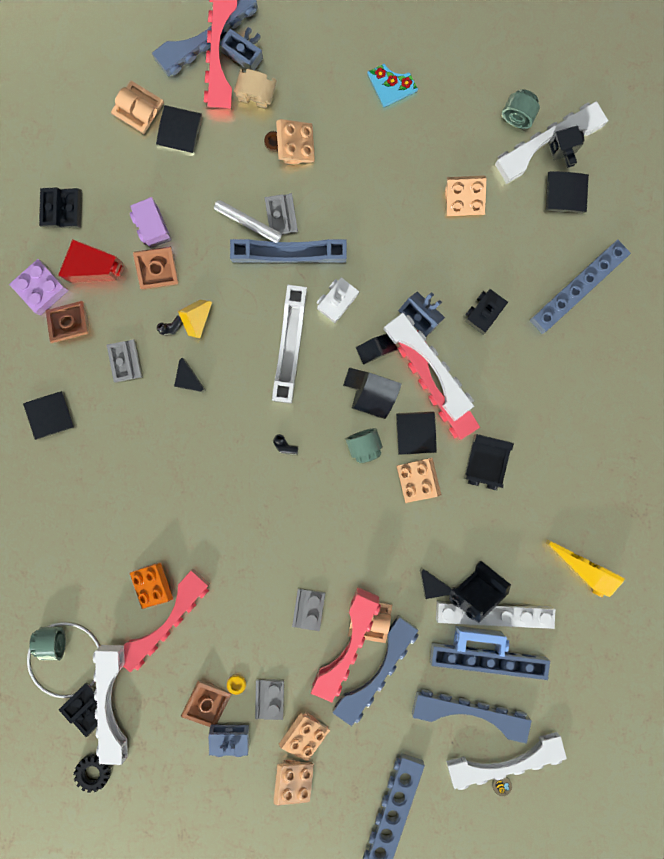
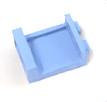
(463, 634)

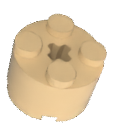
(254, 87)

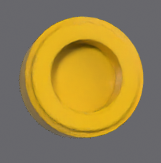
(236, 684)

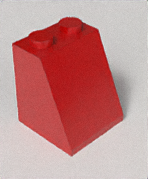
(89, 264)

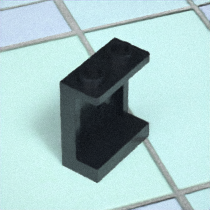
(488, 461)
(480, 592)

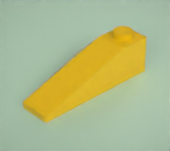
(600, 579)

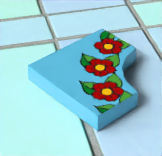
(390, 85)

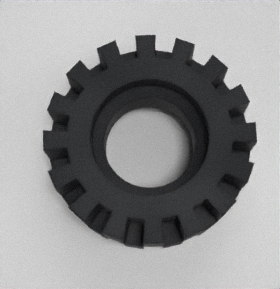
(83, 781)

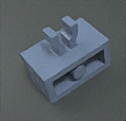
(242, 50)
(422, 312)
(229, 740)

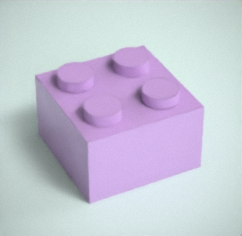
(150, 222)
(38, 287)

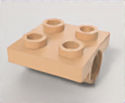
(136, 106)
(295, 141)
(465, 195)
(419, 480)
(380, 625)
(304, 736)
(293, 782)

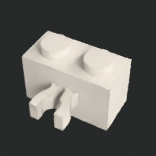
(337, 300)

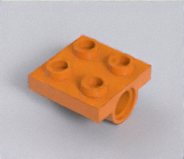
(151, 585)

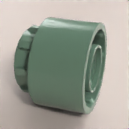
(521, 109)
(364, 445)
(48, 643)

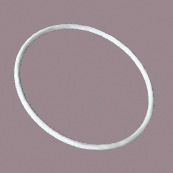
(28, 659)

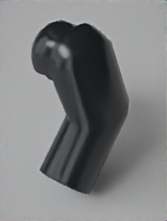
(170, 328)
(283, 447)

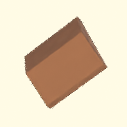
(155, 267)
(67, 321)
(206, 704)

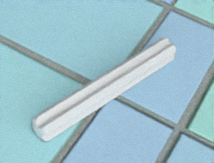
(247, 221)

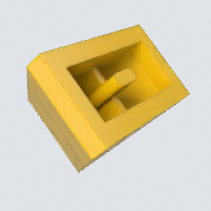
(194, 317)

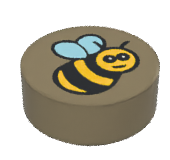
(502, 787)

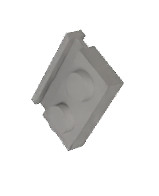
(281, 213)
(124, 361)
(308, 609)
(269, 699)

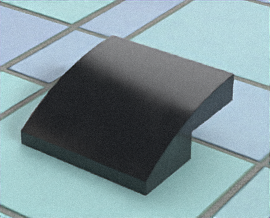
(179, 128)
(567, 192)
(60, 208)
(376, 395)
(48, 415)
(416, 433)
(81, 710)

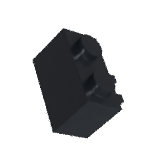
(566, 144)
(486, 311)

